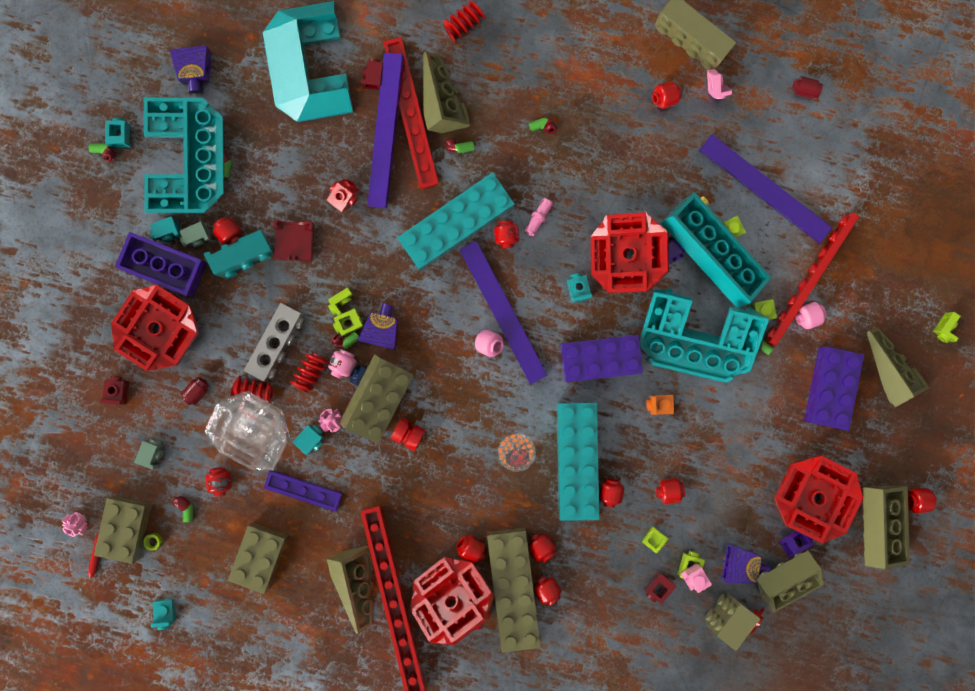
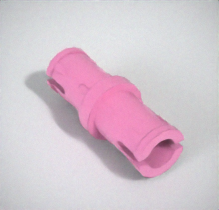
(538, 217)

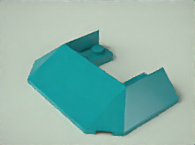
(287, 63)
(203, 155)
(697, 352)

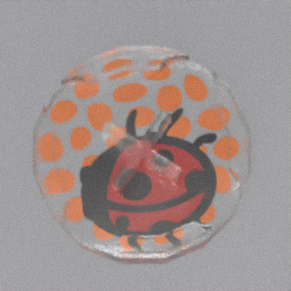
(516, 452)

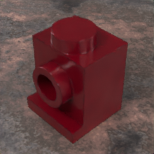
(372, 75)
(120, 394)
(661, 595)

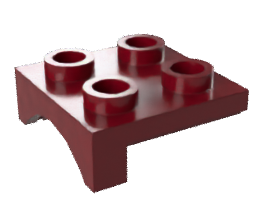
(293, 241)

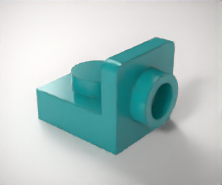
(163, 613)

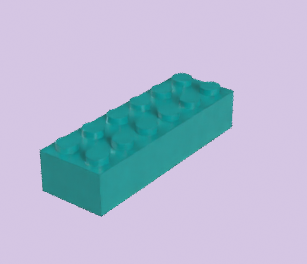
(456, 222)
(716, 250)
(577, 461)

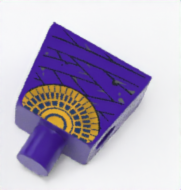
(192, 66)
(381, 328)
(742, 566)

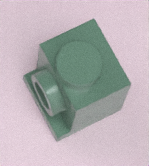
(195, 235)
(149, 453)

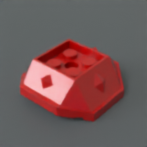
(609, 253)
(134, 330)
(838, 500)
(436, 591)

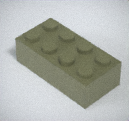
(694, 33)
(376, 399)
(886, 526)

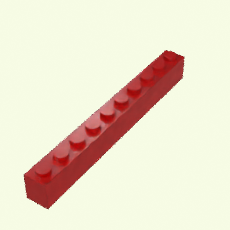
(393, 598)

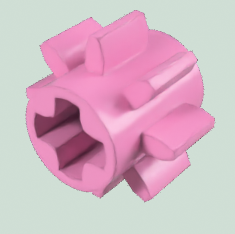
(330, 420)
(74, 524)

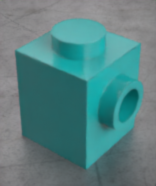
(309, 439)

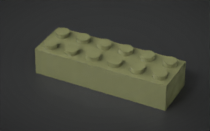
(513, 590)

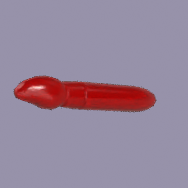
(94, 560)

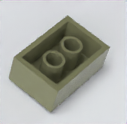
(122, 529)
(258, 558)
(790, 581)
(731, 620)

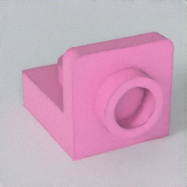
(715, 85)

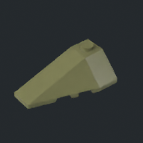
(441, 105)
(897, 377)

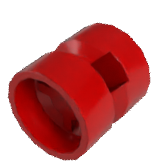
(408, 434)

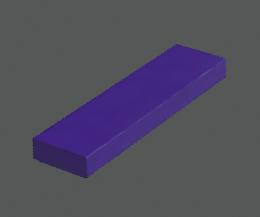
(303, 490)

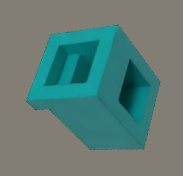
(112, 129)
(165, 229)
(578, 295)

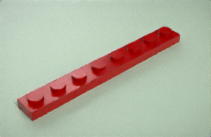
(413, 121)
(815, 272)

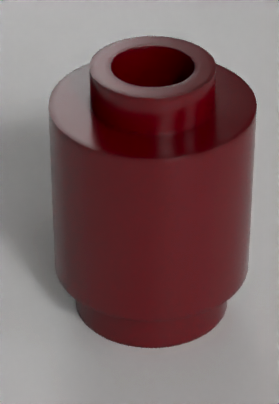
(807, 87)
(195, 391)

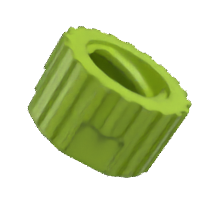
(148, 546)

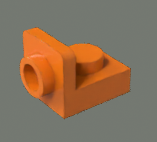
(660, 404)

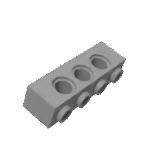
(255, 365)

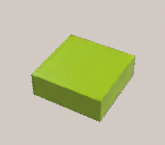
(654, 539)

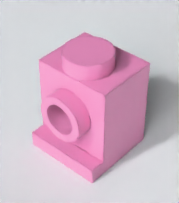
(696, 578)

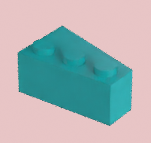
(240, 255)

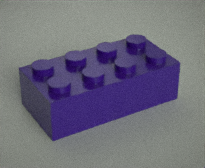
(160, 264)
(601, 358)
(834, 388)

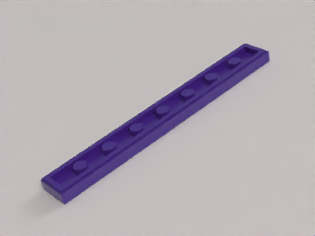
(385, 130)
(765, 189)
(503, 312)

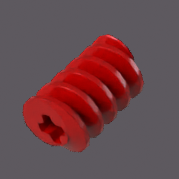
(463, 19)
(309, 372)
(264, 393)

